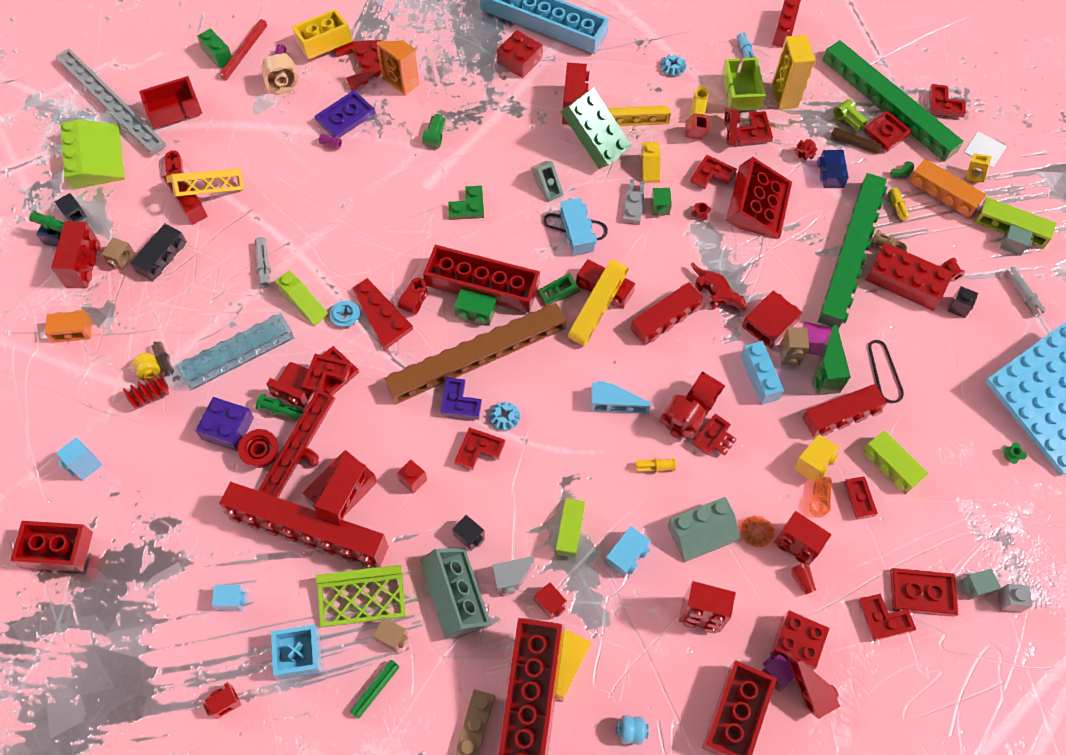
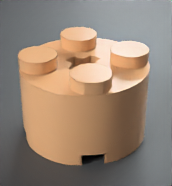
(279, 73)

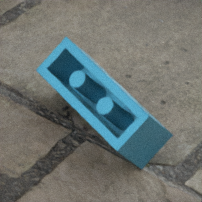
(577, 226)
(762, 372)

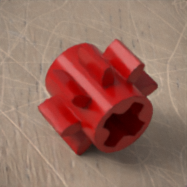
(806, 149)

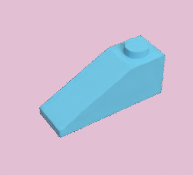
(612, 398)

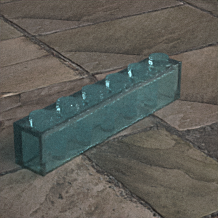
(235, 351)

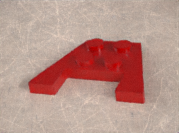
(367, 59)

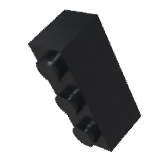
(158, 252)

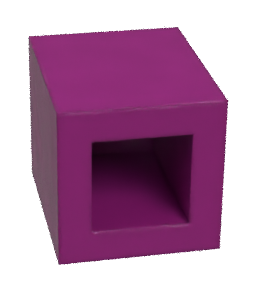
(779, 668)

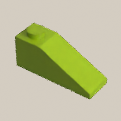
(301, 298)

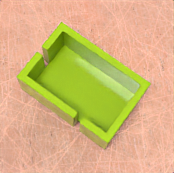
(746, 87)

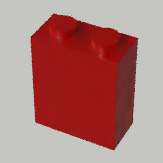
(771, 319)

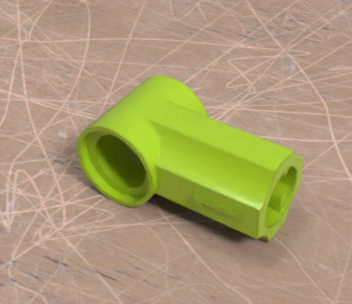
(848, 112)

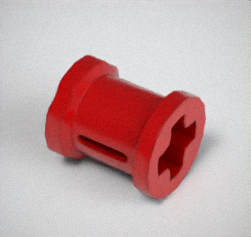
(952, 265)

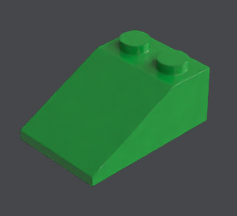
(832, 368)

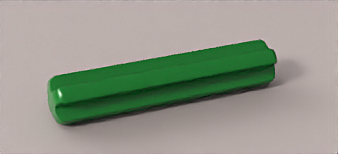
(374, 689)

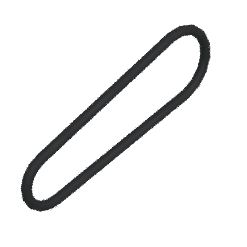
(560, 229)
(893, 367)

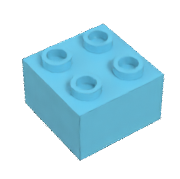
(296, 652)

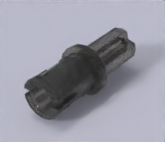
(162, 358)

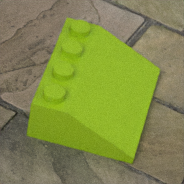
(91, 153)

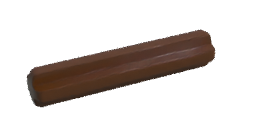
(856, 140)

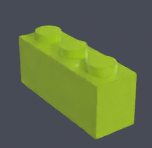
(895, 462)

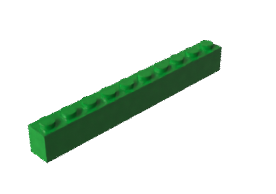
(890, 97)
(852, 251)

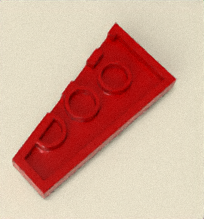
(382, 314)

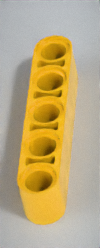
(598, 302)

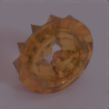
(757, 540)

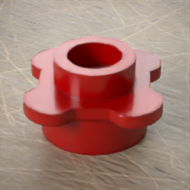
(701, 206)

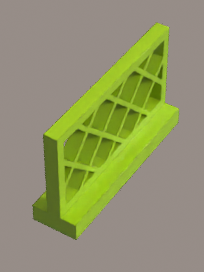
(359, 577)

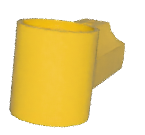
(699, 100)

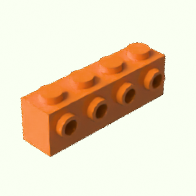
(947, 188)

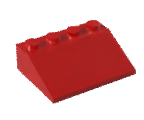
(759, 199)

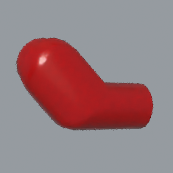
(312, 457)

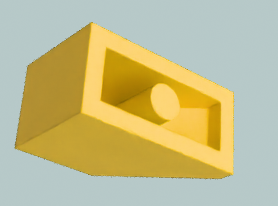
(650, 162)

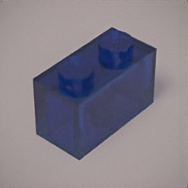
(833, 169)

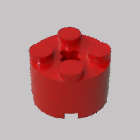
(705, 391)
(682, 417)

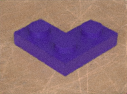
(455, 404)

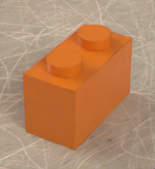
(68, 326)

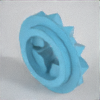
(676, 69)
(340, 308)
(500, 422)

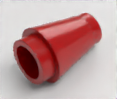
(803, 577)

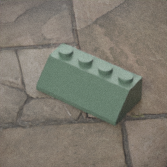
(454, 592)

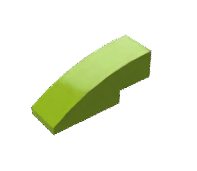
(570, 528)

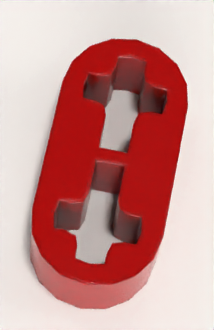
(178, 164)

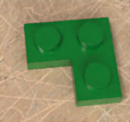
(469, 209)

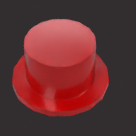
(258, 448)

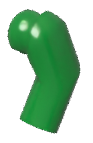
(904, 172)

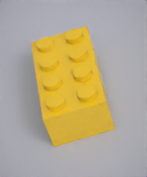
(793, 71)

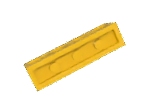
(641, 115)
(211, 175)

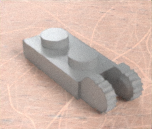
(634, 204)

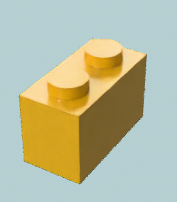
(817, 458)

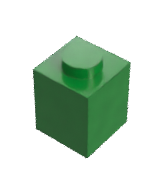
(661, 201)

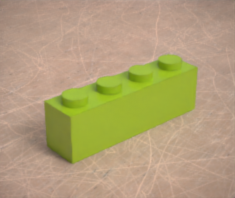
(1001, 216)

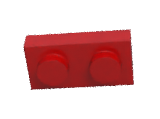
(860, 497)

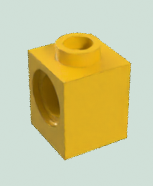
(978, 161)

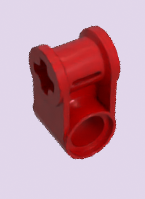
(413, 296)

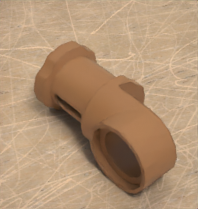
(879, 239)

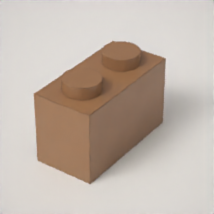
(794, 346)

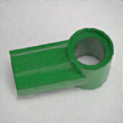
(433, 134)

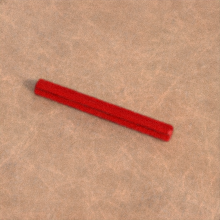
(243, 49)

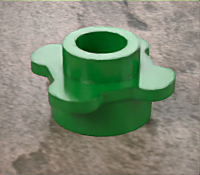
(1010, 456)

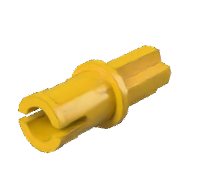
(899, 204)
(656, 465)

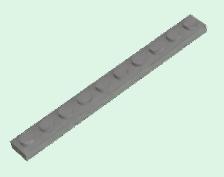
(111, 101)

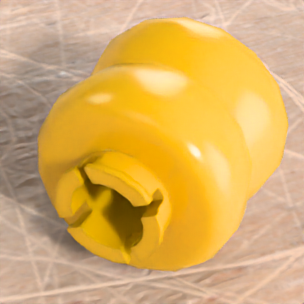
(145, 366)

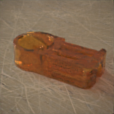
(821, 493)

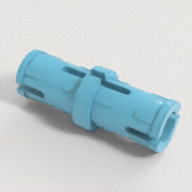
(745, 45)

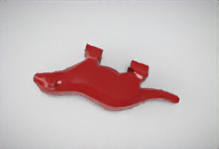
(718, 289)

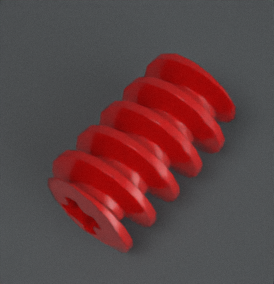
(147, 391)

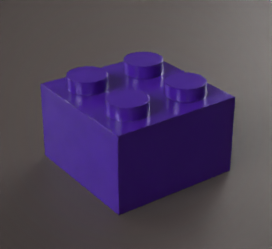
(224, 423)

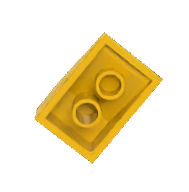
(572, 656)

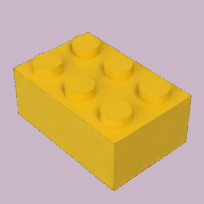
(322, 33)

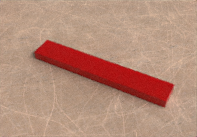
(297, 443)

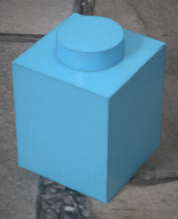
(229, 598)

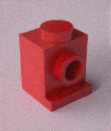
(222, 701)

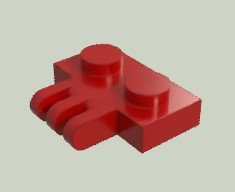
(715, 436)

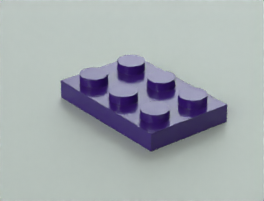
(345, 114)

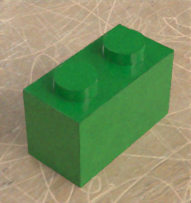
(214, 47)
(475, 307)

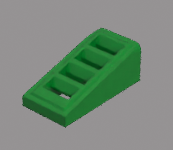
(561, 282)

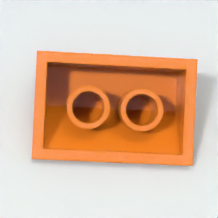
(398, 65)

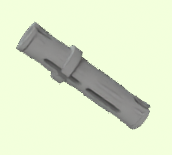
(262, 269)
(1025, 291)

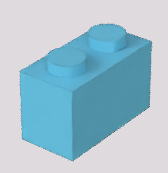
(78, 459)
(628, 552)

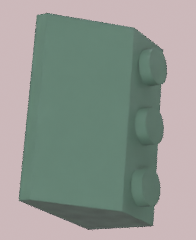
(704, 529)

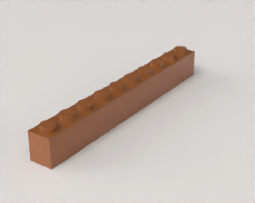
(475, 353)

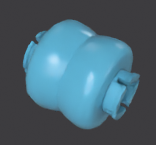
(632, 730)

